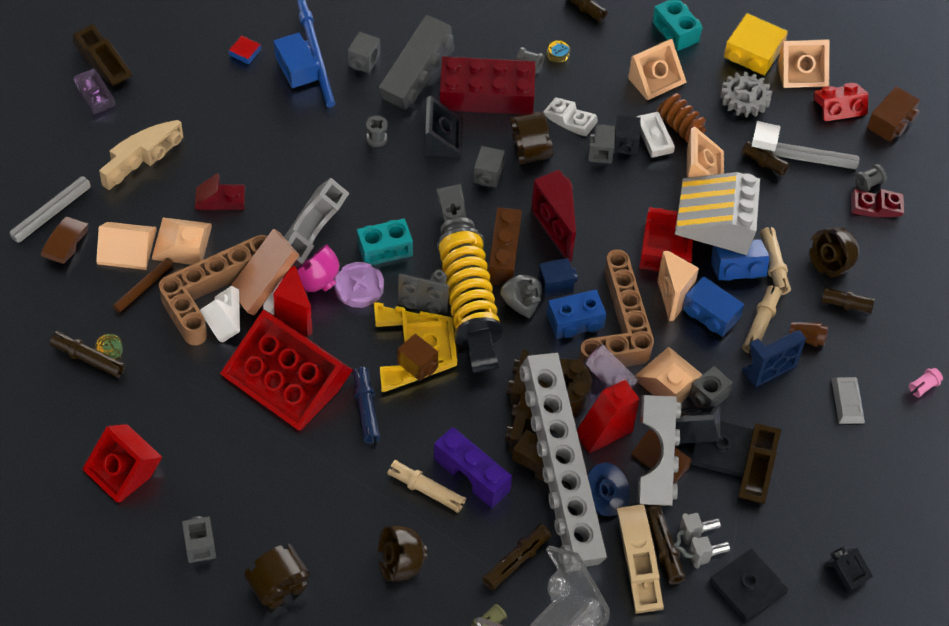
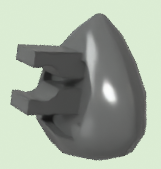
(522, 294)

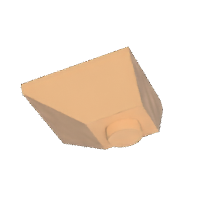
(181, 241)
(668, 376)

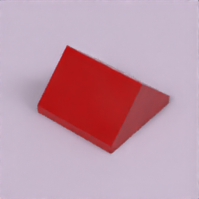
(292, 303)

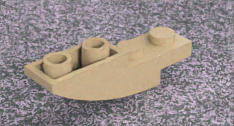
(141, 147)
(640, 558)

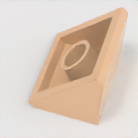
(804, 63)
(656, 70)
(703, 156)
(125, 245)
(675, 281)

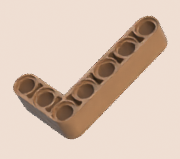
(200, 279)
(629, 313)

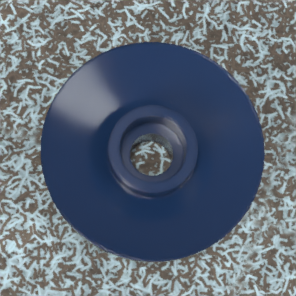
(614, 486)

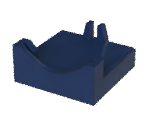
(774, 358)

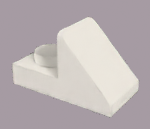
(224, 314)

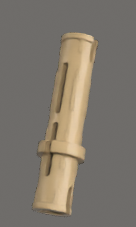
(777, 268)
(765, 311)
(418, 481)

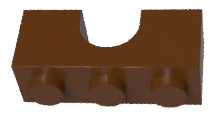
(504, 245)

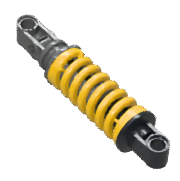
(468, 282)

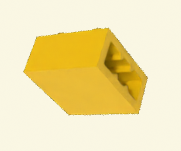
(755, 44)

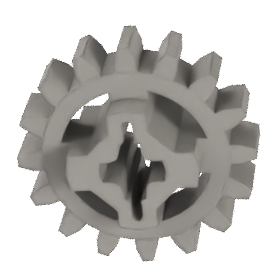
(746, 94)

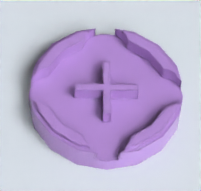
(359, 285)

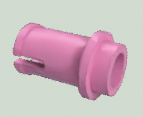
(930, 379)

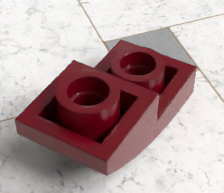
(882, 204)

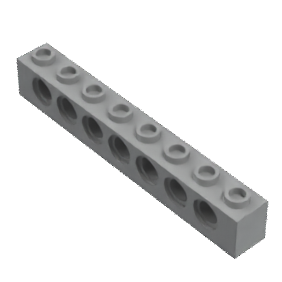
(548, 369)

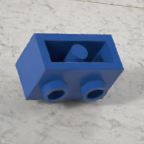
(296, 60)
(734, 265)
(713, 306)
(576, 314)

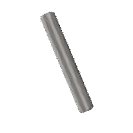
(816, 155)
(50, 209)

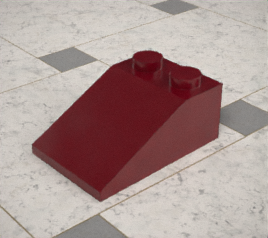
(554, 209)

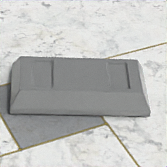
(848, 400)

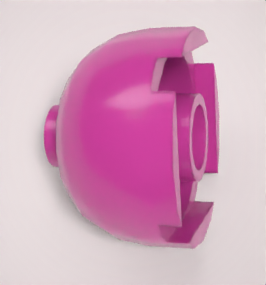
(319, 270)

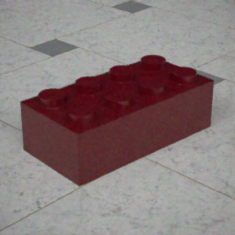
(487, 85)

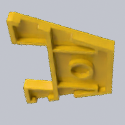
(431, 327)

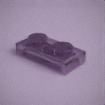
(94, 91)
(608, 367)

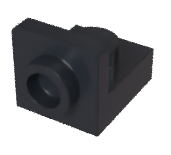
(850, 567)

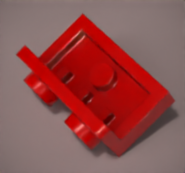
(842, 101)

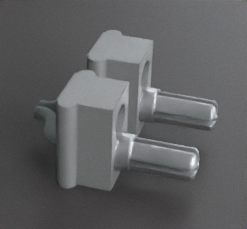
(700, 548)

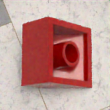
(121, 461)

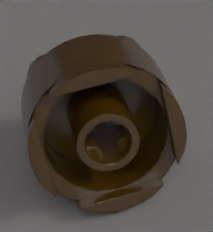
(531, 137)
(578, 385)
(277, 575)

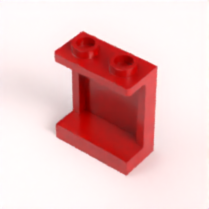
(661, 237)

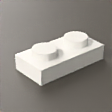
(655, 135)

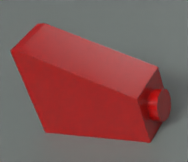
(609, 417)

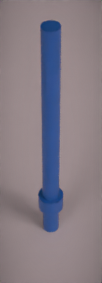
(306, 19)

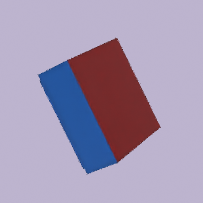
(245, 50)

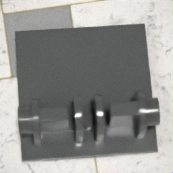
(424, 294)

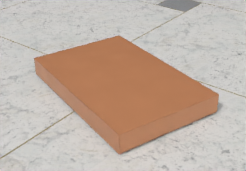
(264, 271)

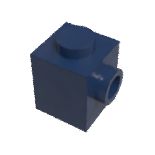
(557, 277)

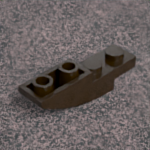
(521, 412)

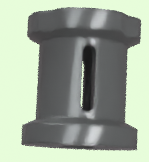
(529, 56)
(376, 131)
(870, 178)

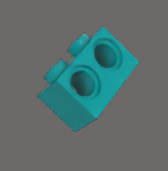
(677, 23)
(389, 240)

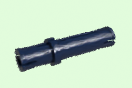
(364, 394)

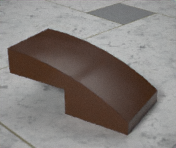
(63, 240)

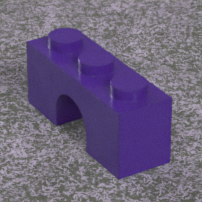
(487, 478)

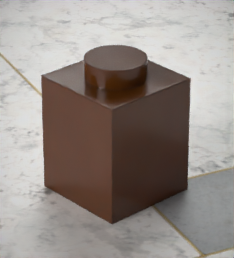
(417, 357)

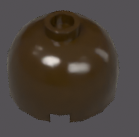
(834, 251)
(402, 553)

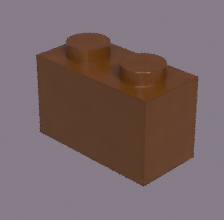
(893, 114)

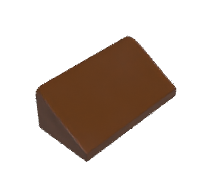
(649, 451)

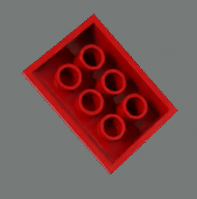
(285, 370)

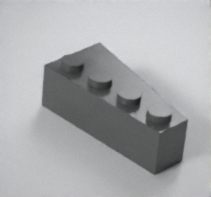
(417, 62)

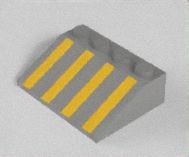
(719, 210)

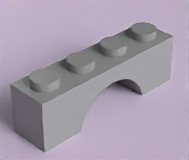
(315, 214)
(660, 415)

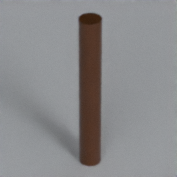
(146, 282)

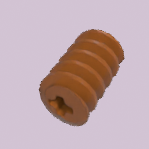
(681, 116)

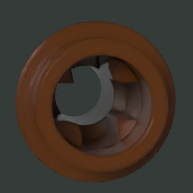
(815, 332)

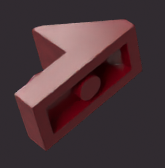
(214, 196)

